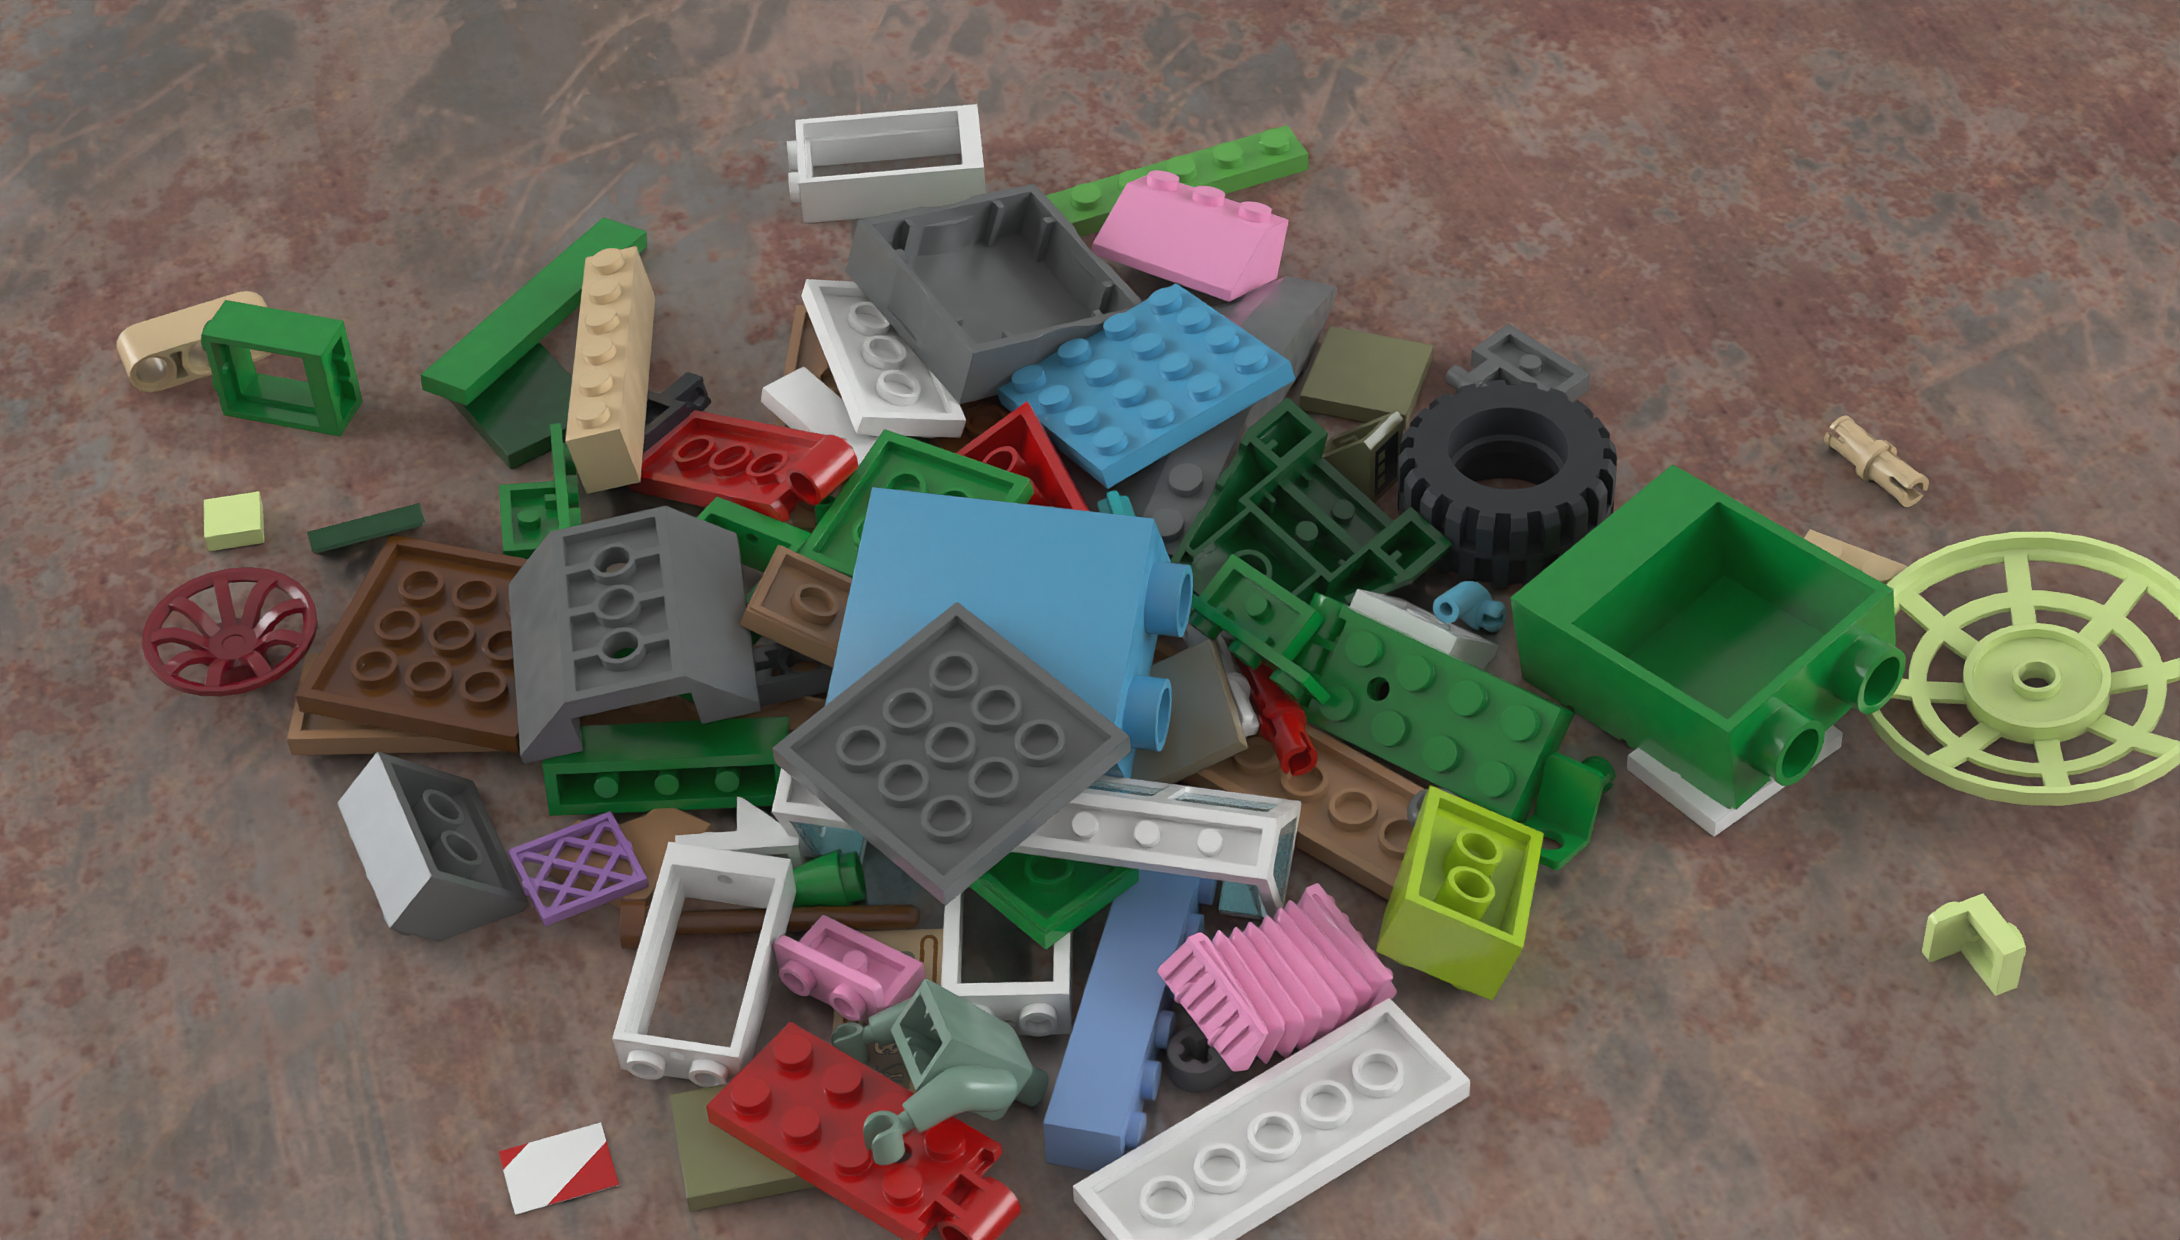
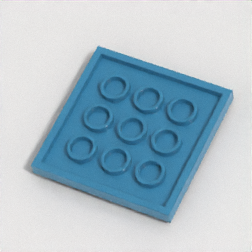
(1146, 383)

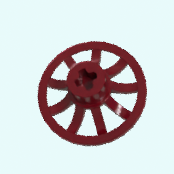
(236, 646)

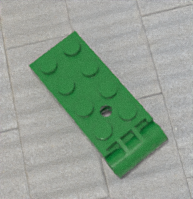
(1440, 711)

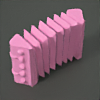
(1279, 981)

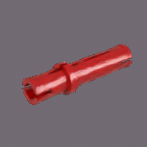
(1280, 721)

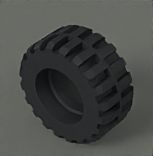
(1516, 435)

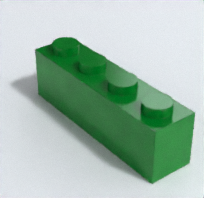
(667, 766)

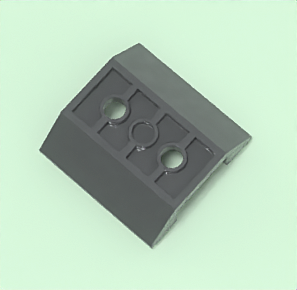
(670, 602)

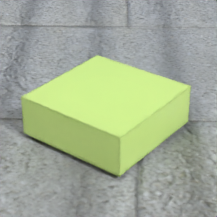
(233, 521)

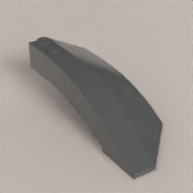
(1177, 486)

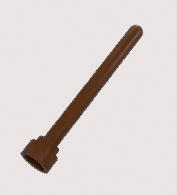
(750, 920)

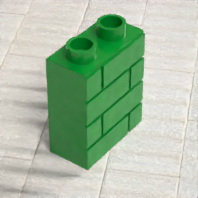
(1708, 637)

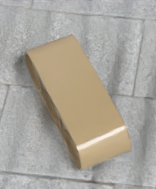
(169, 347)

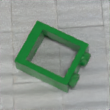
(319, 405)

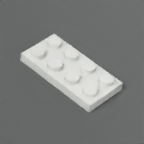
(875, 367)

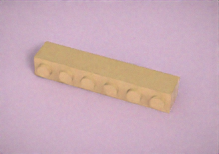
(611, 370)

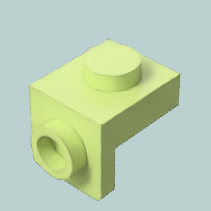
(1983, 938)

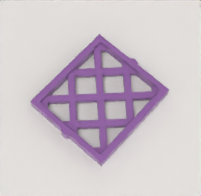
(585, 899)

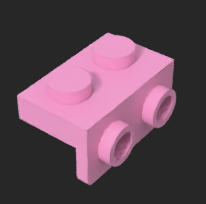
(847, 969)

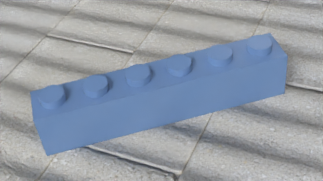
(1122, 1023)

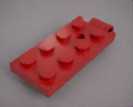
(744, 463)
(808, 1113)

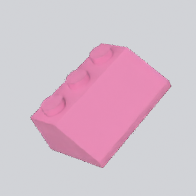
(1193, 236)

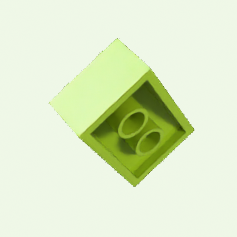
(1462, 894)

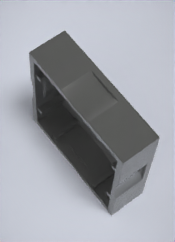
(985, 285)

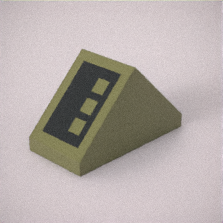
(1368, 454)

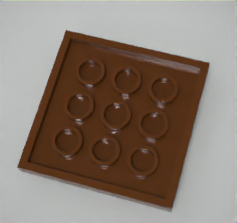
(424, 647)

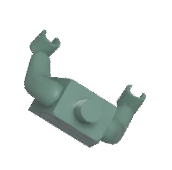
(955, 1059)

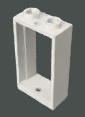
(878, 139)
(717, 877)
(1032, 1006)

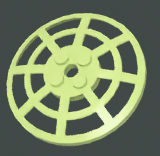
(2065, 659)

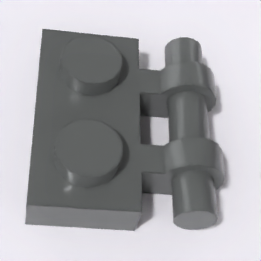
(1518, 358)

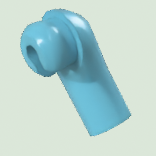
(1471, 604)

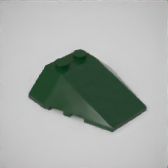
(1303, 519)

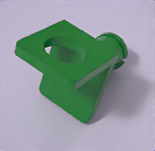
(1569, 804)

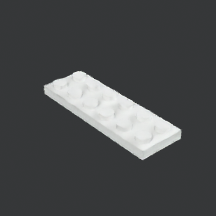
(1277, 1135)

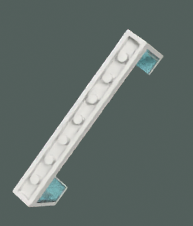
(1127, 825)

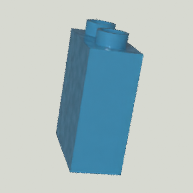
(1056, 583)

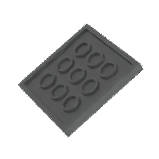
(951, 752)

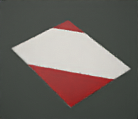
(558, 1168)

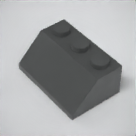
(429, 849)

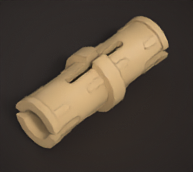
(1876, 461)

